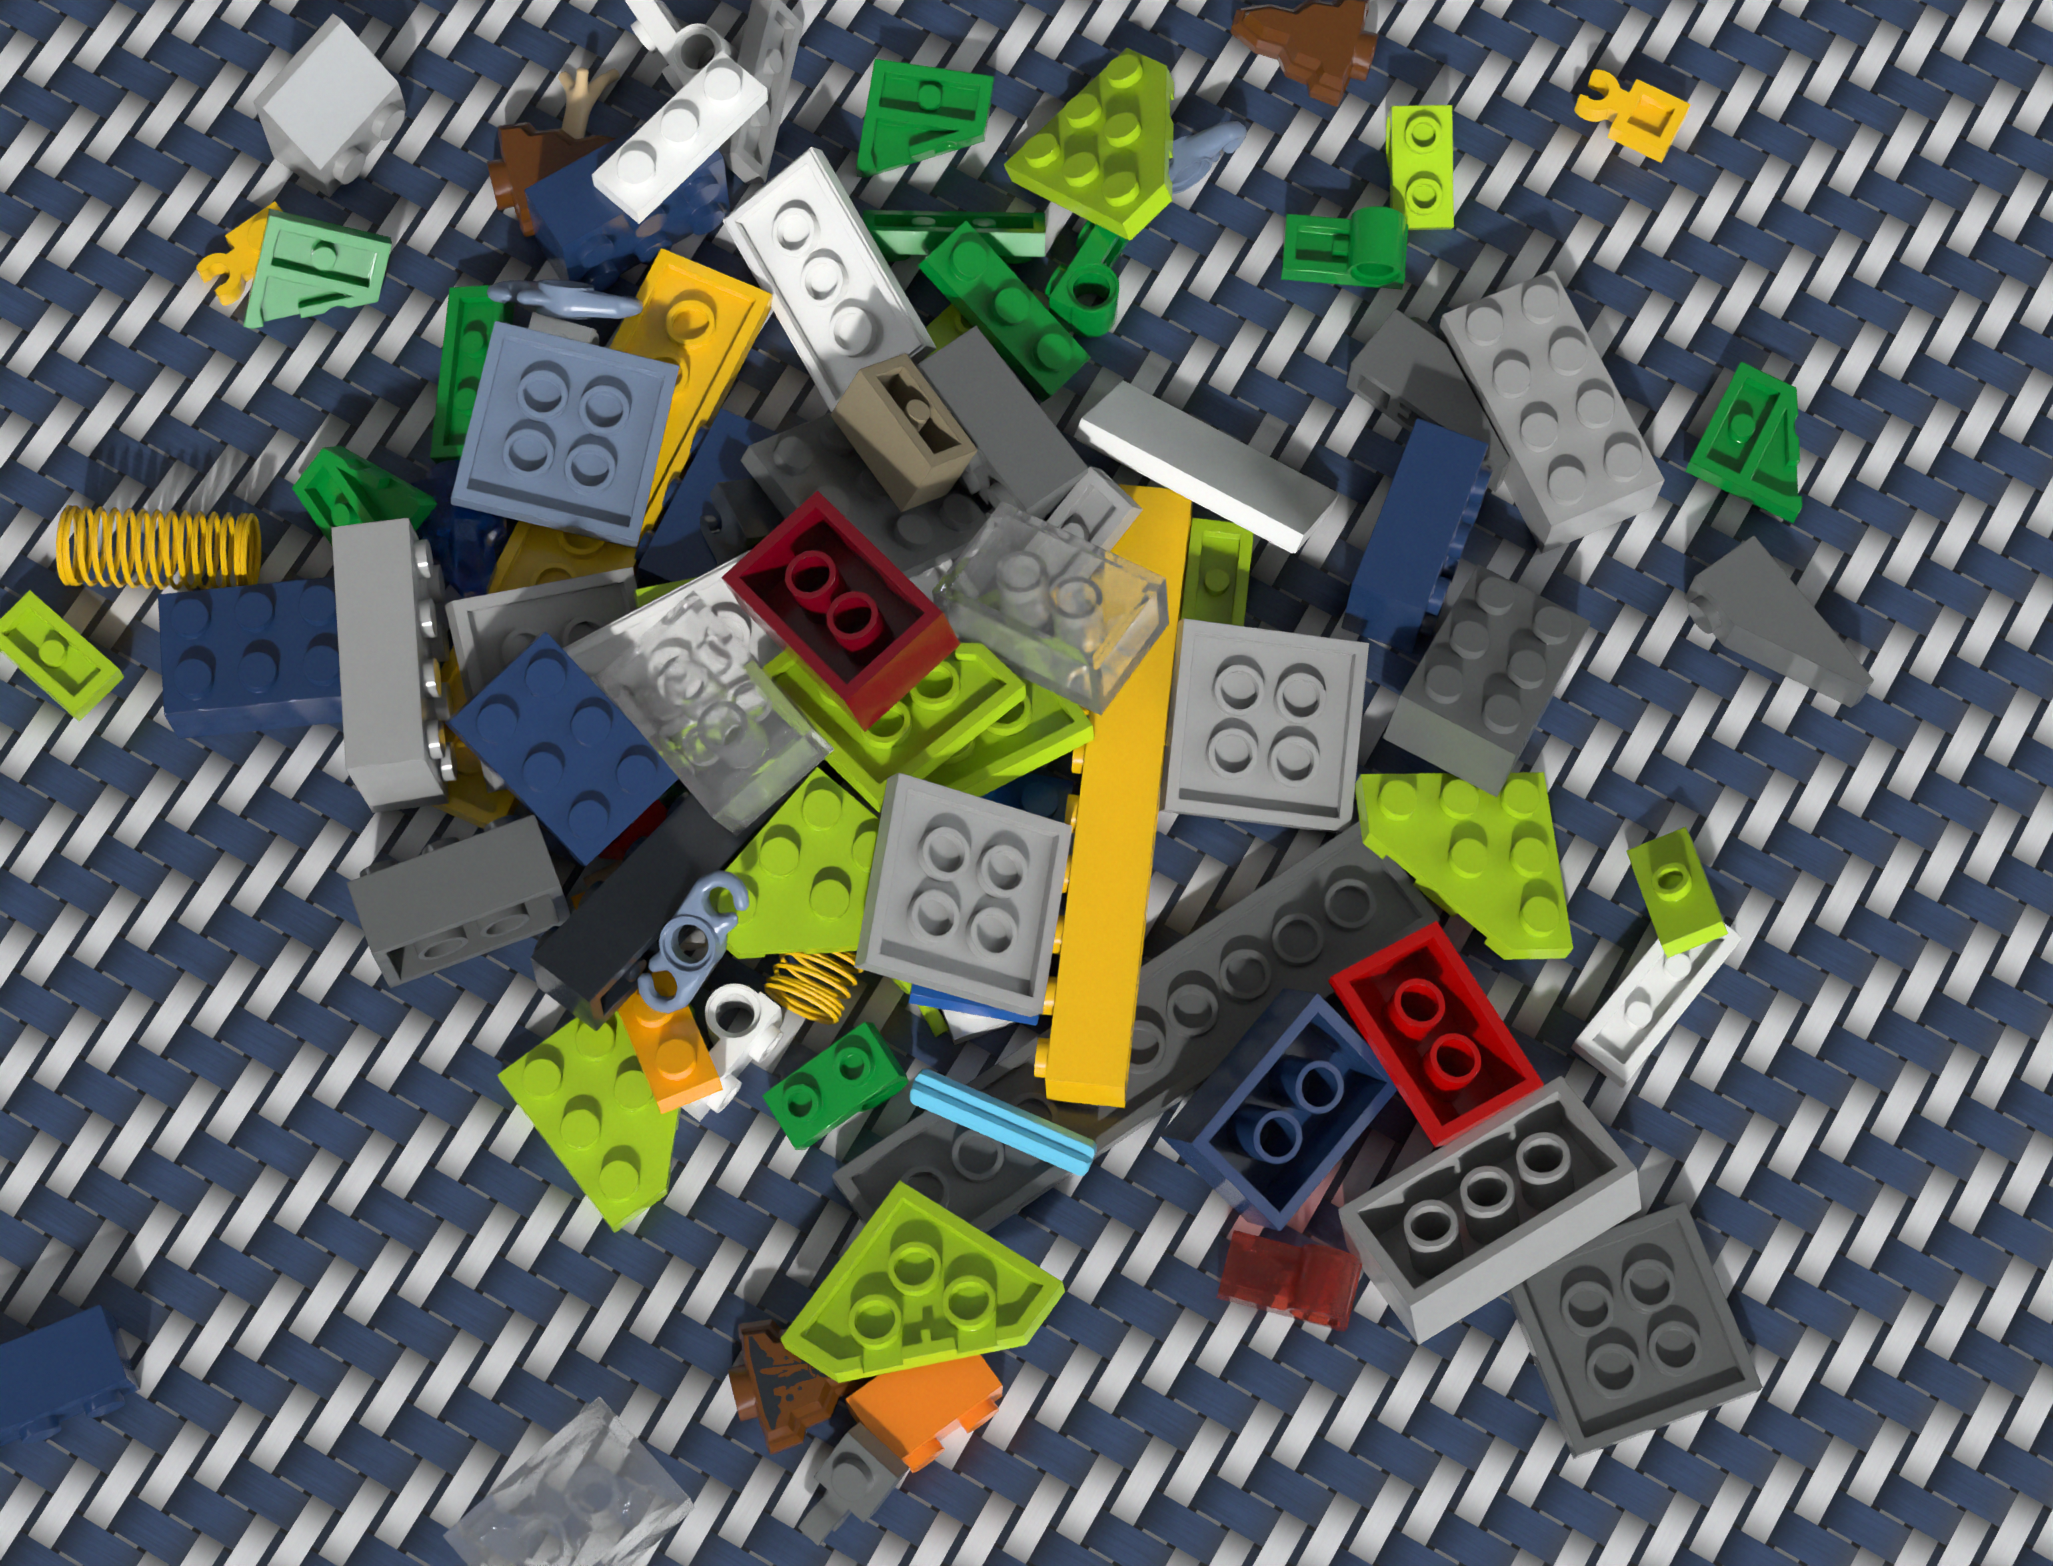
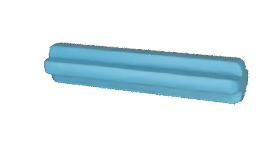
(1003, 1122)

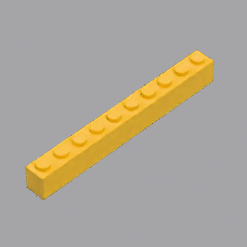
(1115, 842)

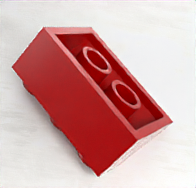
(1435, 1033)

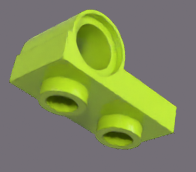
(1421, 165)

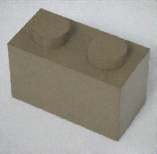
(903, 432)

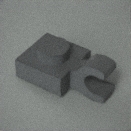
(858, 1481)

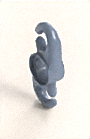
(1197, 152)
(565, 299)
(695, 911)

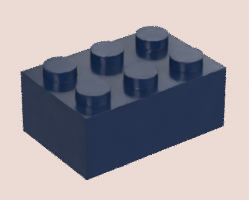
(596, 240)
(1418, 537)
(250, 657)
(562, 748)
(1281, 1108)

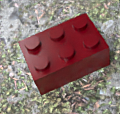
(841, 610)

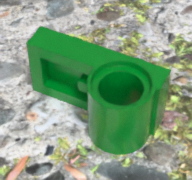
(1352, 251)
(1088, 274)
(836, 1085)

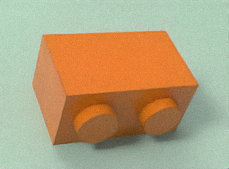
(925, 1404)

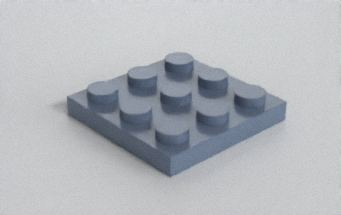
(565, 434)

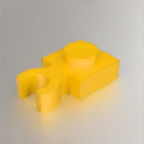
(1640, 119)
(239, 262)

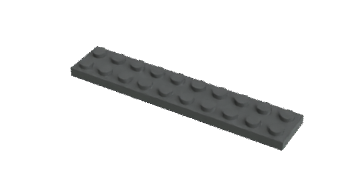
(1188, 1018)

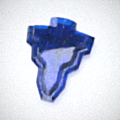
(460, 535)

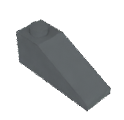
(1414, 376)
(1770, 621)

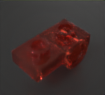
(1290, 1280)

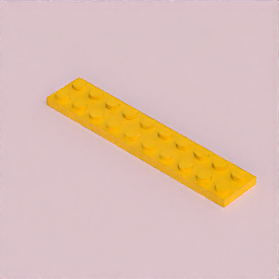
(686, 320)

